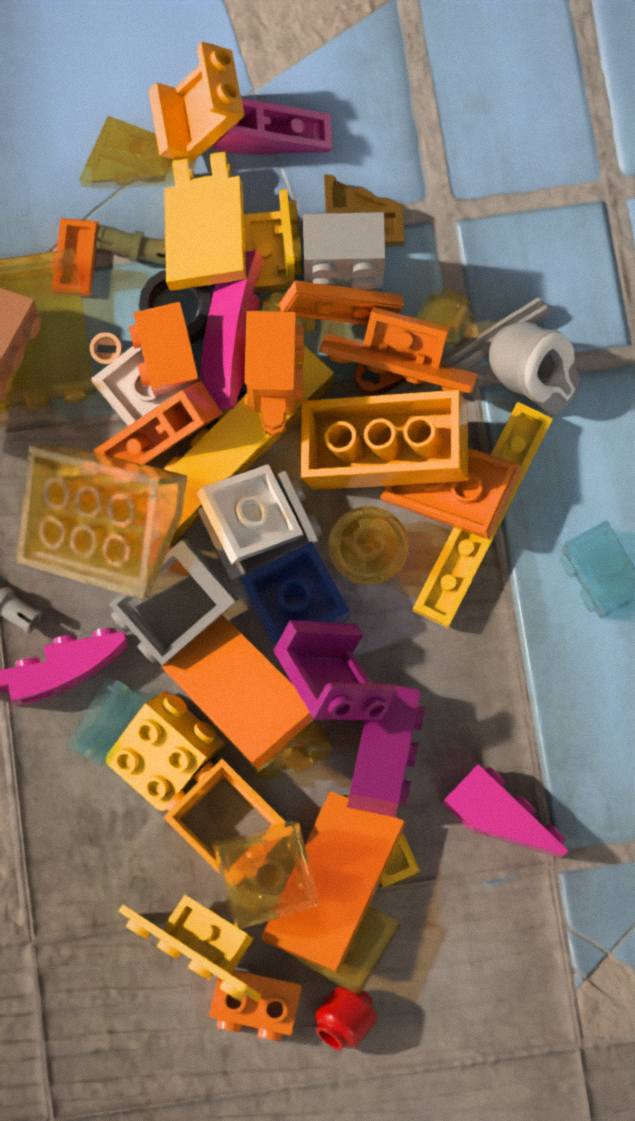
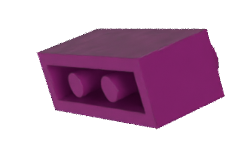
(385, 753)

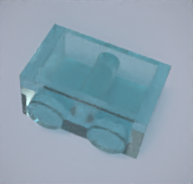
(601, 569)

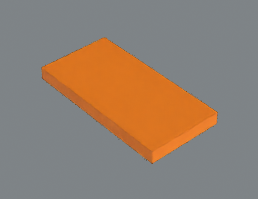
(239, 691)
(347, 861)

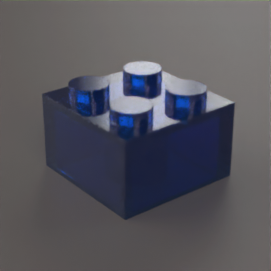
(294, 589)

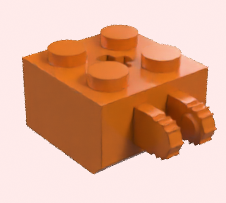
(271, 366)

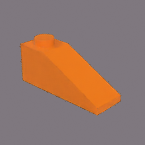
(163, 426)

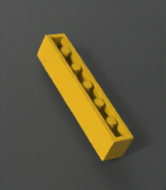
(238, 441)

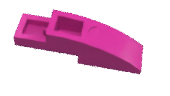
(66, 666)

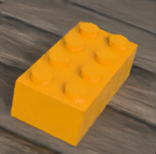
(384, 440)

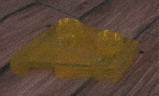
(124, 156)

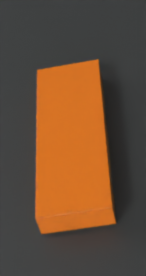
(337, 302)

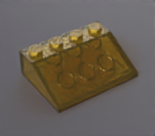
(98, 518)

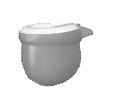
(516, 360)

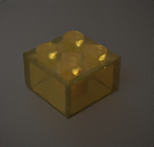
(266, 874)

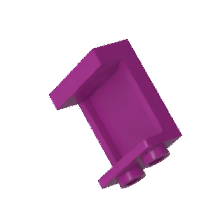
(328, 673)

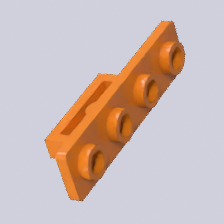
(401, 347)

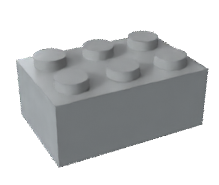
(345, 249)

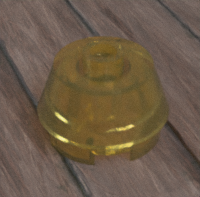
(368, 545)

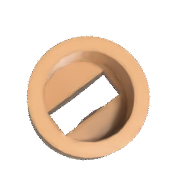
(105, 339)

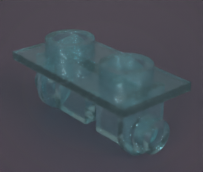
(103, 721)

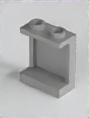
(307, 523)

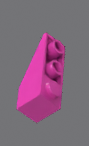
(492, 812)

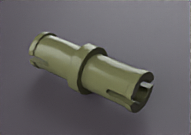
(131, 245)

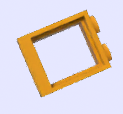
(207, 779)

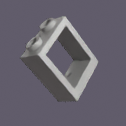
(204, 575)

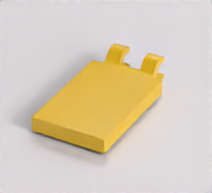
(204, 226)

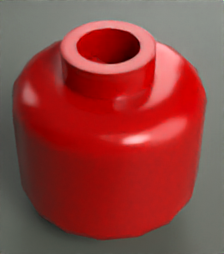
(345, 1018)

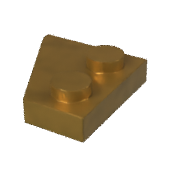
(346, 199)

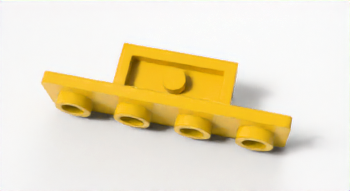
(204, 938)

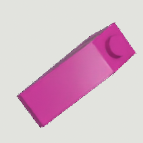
(276, 130)

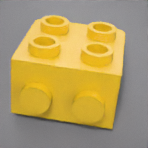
(277, 241)
(163, 749)

